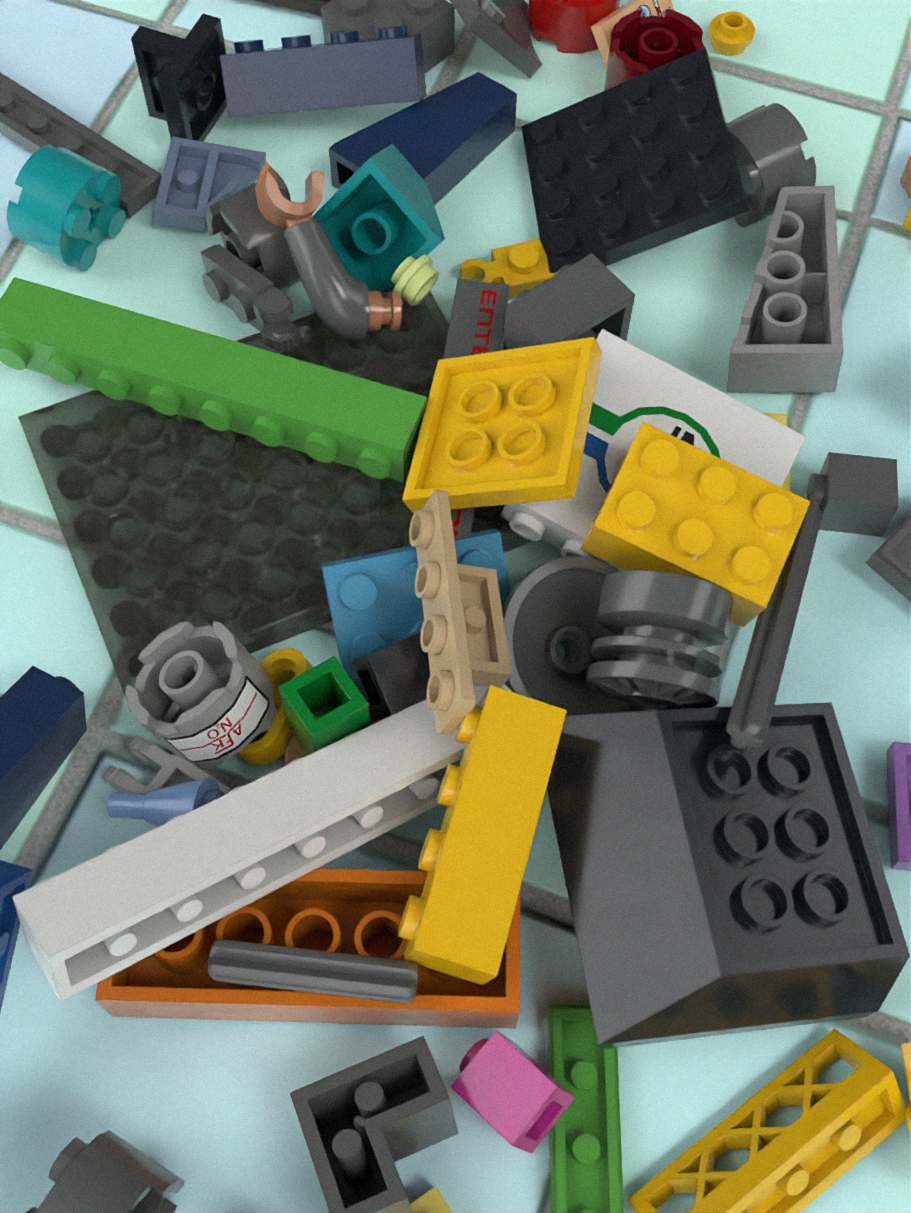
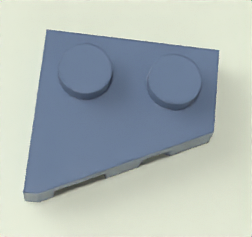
(199, 176)

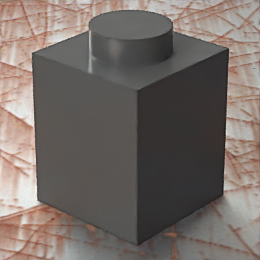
(856, 493)

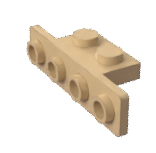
(461, 618)

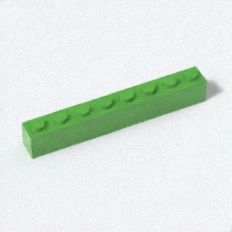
(211, 379)

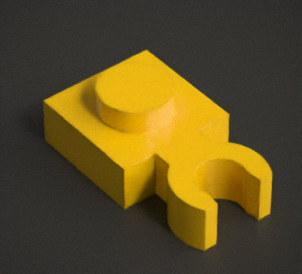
(516, 265)

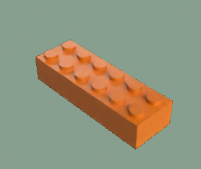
(323, 912)

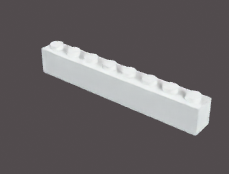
(234, 849)

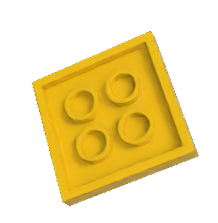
(506, 426)

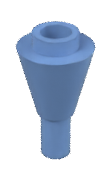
(164, 803)

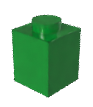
(323, 705)

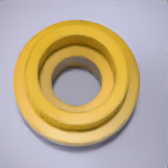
(731, 33)

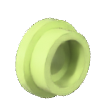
(414, 278)

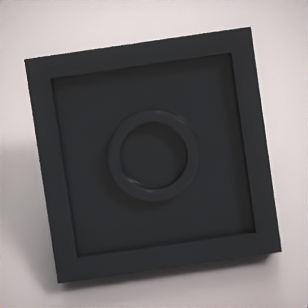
(183, 76)

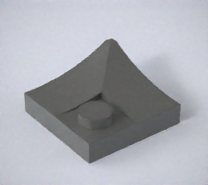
(504, 28)

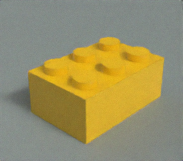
(696, 519)

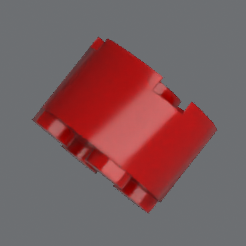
(568, 22)

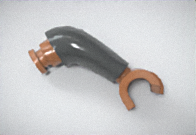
(334, 293)

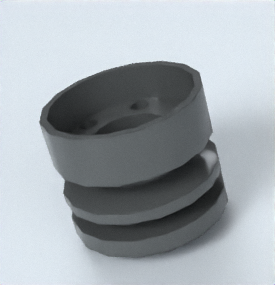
(660, 640)

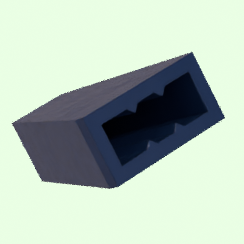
(438, 135)
(38, 730)

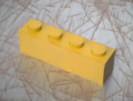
(484, 836)

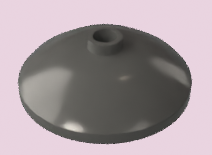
(553, 607)

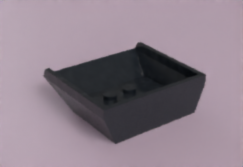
(720, 876)

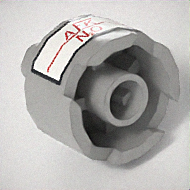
(202, 693)

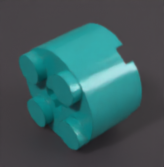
(66, 206)

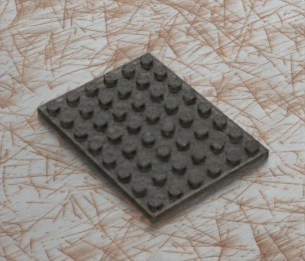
(212, 521)

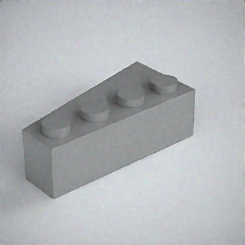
(793, 313)

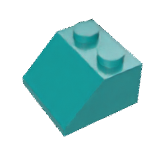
(381, 218)

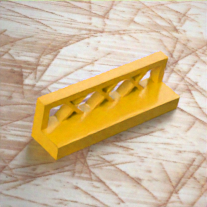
(791, 1162)

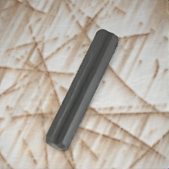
(313, 971)

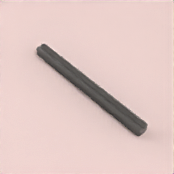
(771, 640)

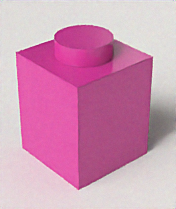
(511, 1091)

